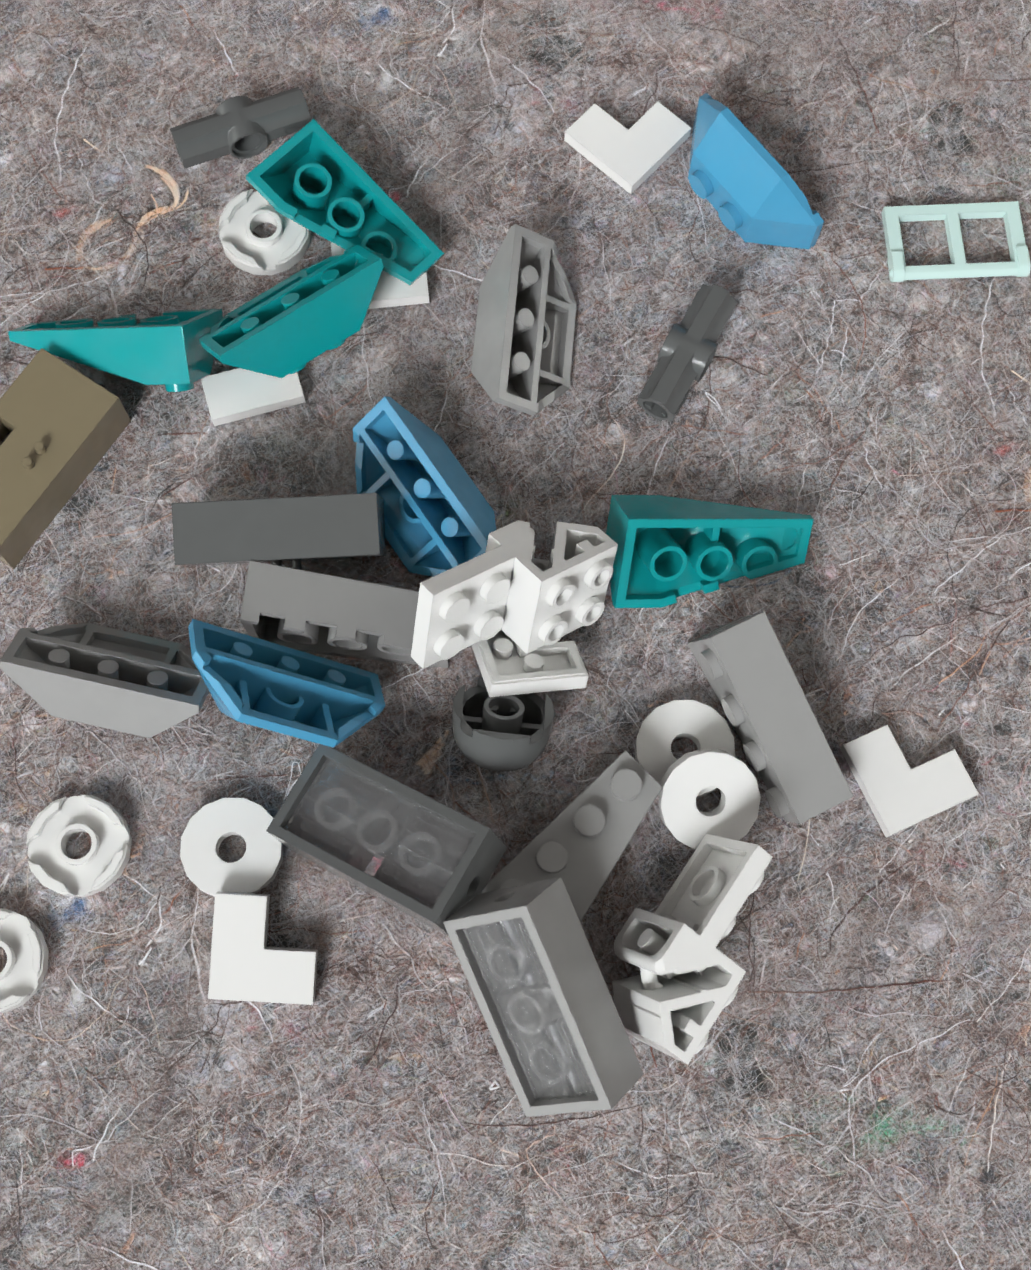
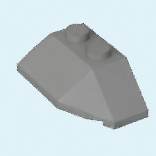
(524, 324)
(106, 677)

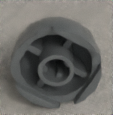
(501, 730)

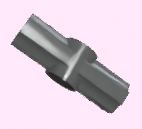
(241, 127)
(687, 352)

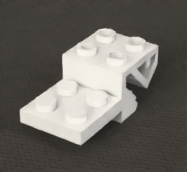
(515, 592)
(681, 971)

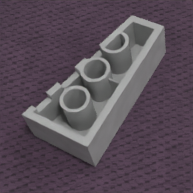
(330, 614)
(771, 717)
(587, 835)

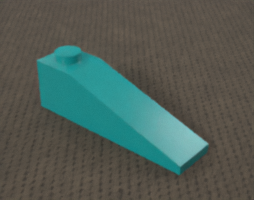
(334, 197)
(149, 352)
(695, 545)

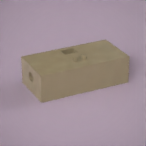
(50, 440)

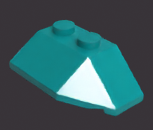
(298, 316)

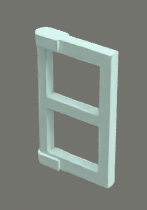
(951, 214)

